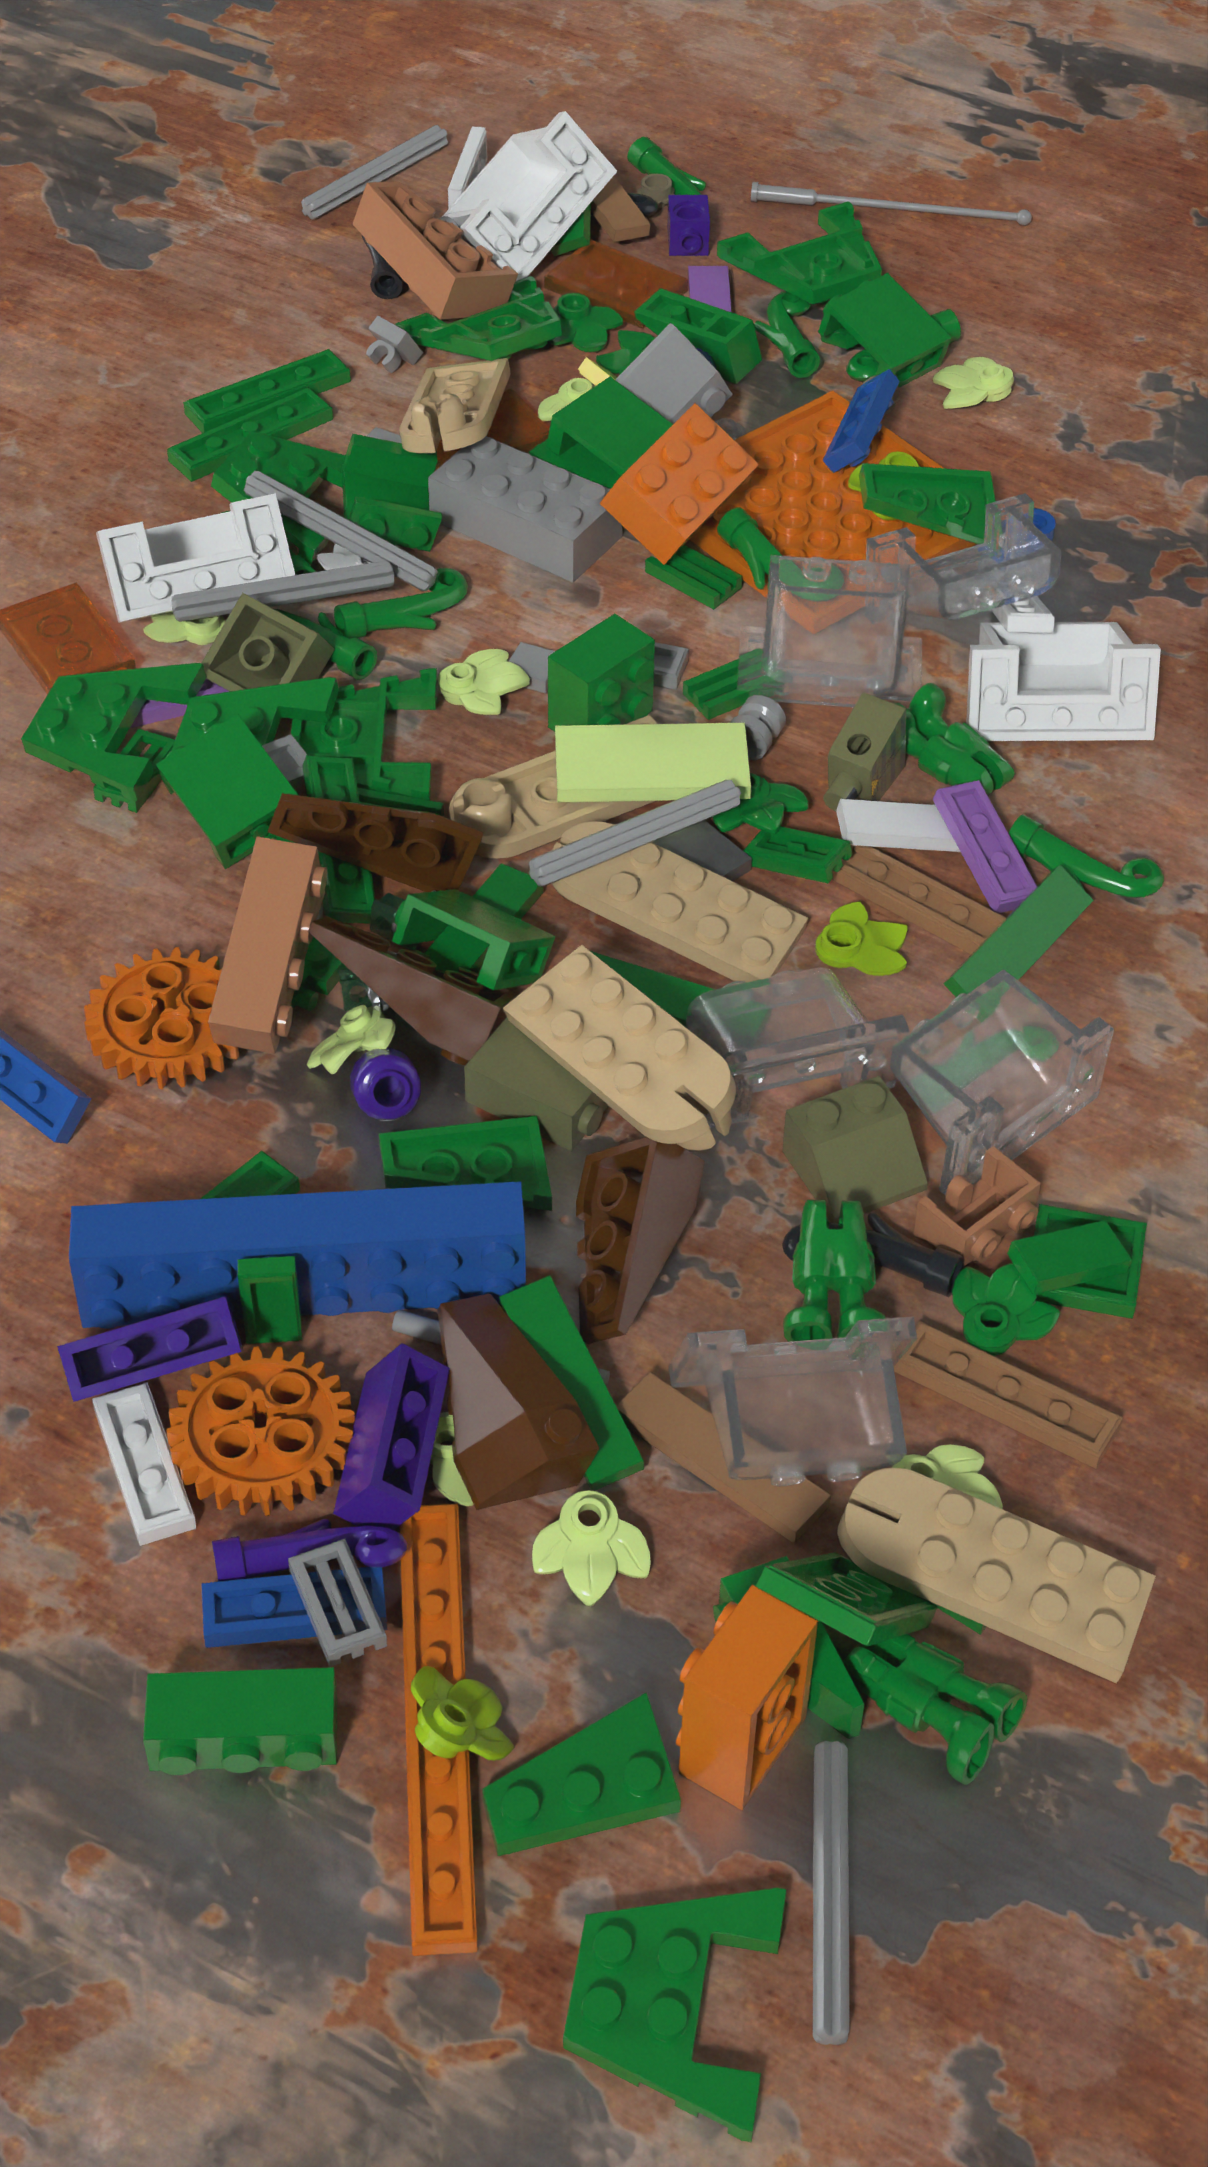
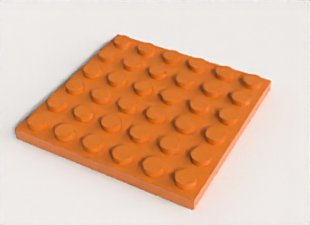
(805, 504)

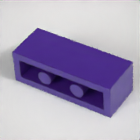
(150, 1348)
(392, 1440)

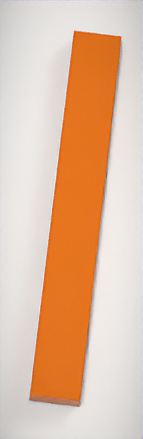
(436, 1786)

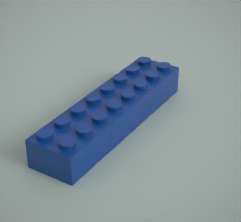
(348, 1246)

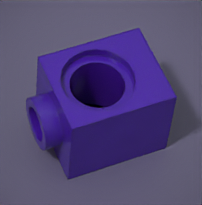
(688, 225)

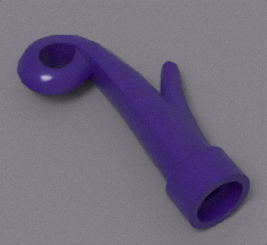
(251, 1558)

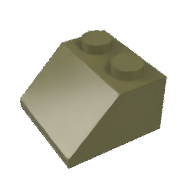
(263, 649)
(854, 1148)

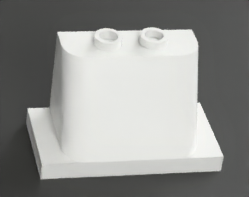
(531, 193)
(193, 556)
(1062, 684)

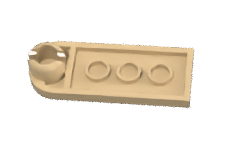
(454, 405)
(521, 807)
(685, 908)
(627, 1051)
(996, 1568)

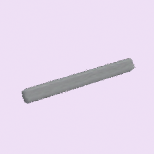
(374, 171)
(342, 531)
(284, 590)
(634, 833)
(830, 1894)

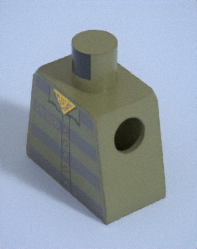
(867, 752)

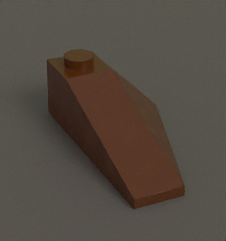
(389, 841)
(438, 1004)
(633, 1214)
(509, 1410)

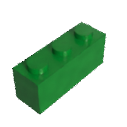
(241, 1720)

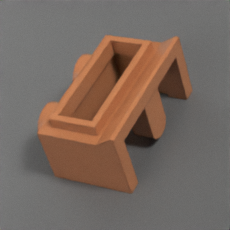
(1000, 1182)

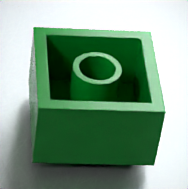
(602, 676)

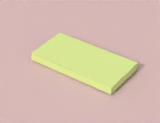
(648, 761)

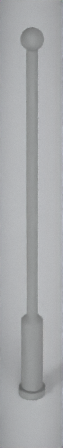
(810, 197)

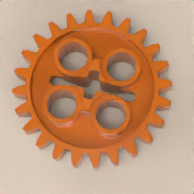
(157, 1019)
(261, 1430)

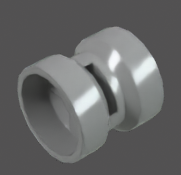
(762, 722)

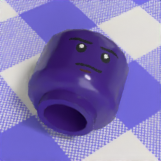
(385, 1084)

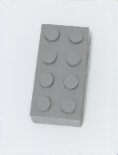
(524, 507)

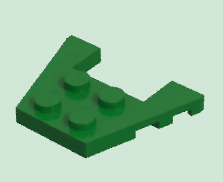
(813, 268)
(496, 332)
(289, 463)
(260, 708)
(91, 714)
(359, 733)
(643, 1991)

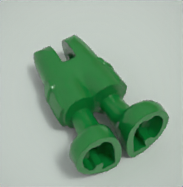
(950, 752)
(828, 1262)
(916, 1688)

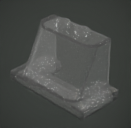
(1005, 569)
(832, 634)
(792, 1033)
(999, 1072)
(802, 1403)

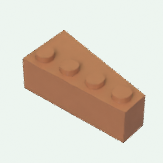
(430, 253)
(268, 945)

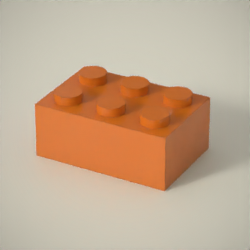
(679, 483)
(745, 1695)

